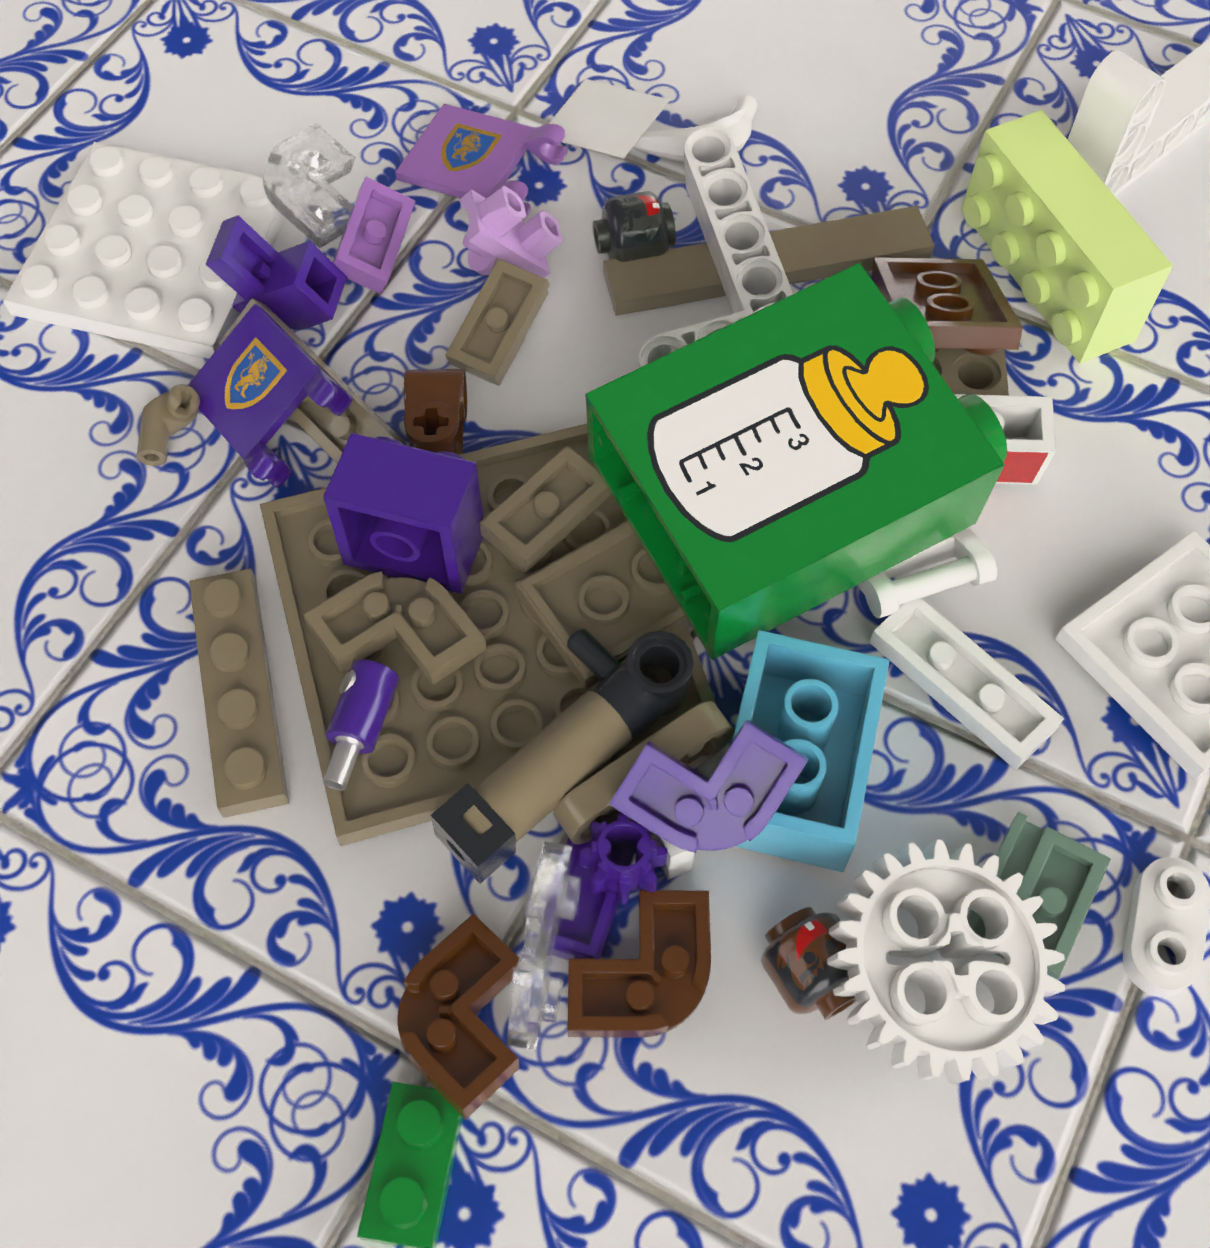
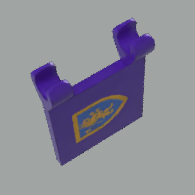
(256, 386)

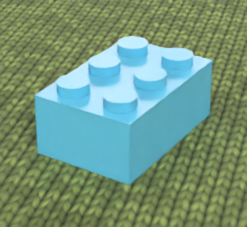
(828, 710)

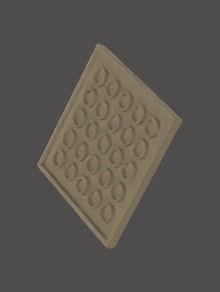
(481, 712)

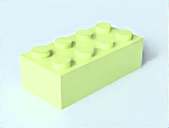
(1063, 236)

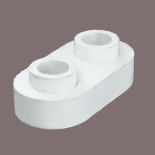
(1165, 920)

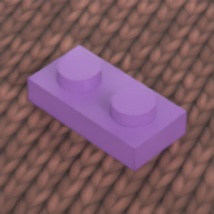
(373, 235)

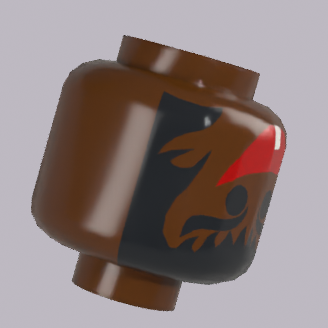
(799, 963)

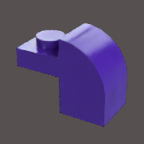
(294, 283)

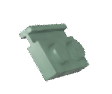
(1058, 872)

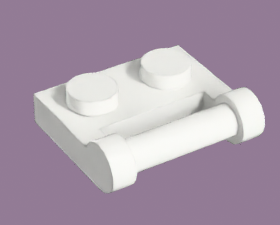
(973, 565)

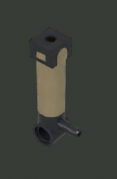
(488, 821)

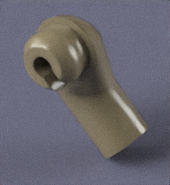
(163, 419)

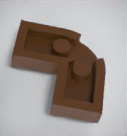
(657, 989)
(440, 1017)

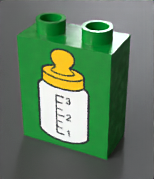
(793, 456)

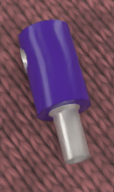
(358, 717)

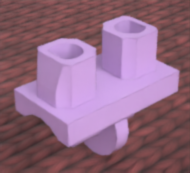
(500, 233)

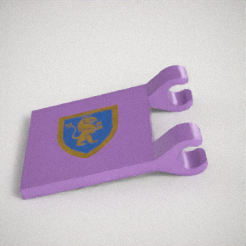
(477, 153)

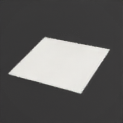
(607, 117)

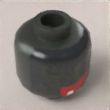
(634, 227)

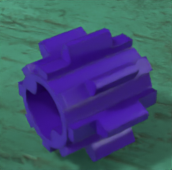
(622, 879)

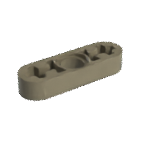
(690, 738)

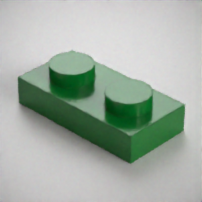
(411, 1169)

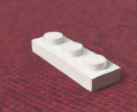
(966, 681)

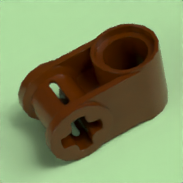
(435, 409)

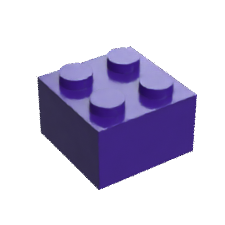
(405, 511)

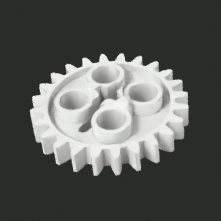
(954, 1027)

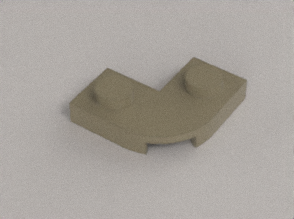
(399, 608)

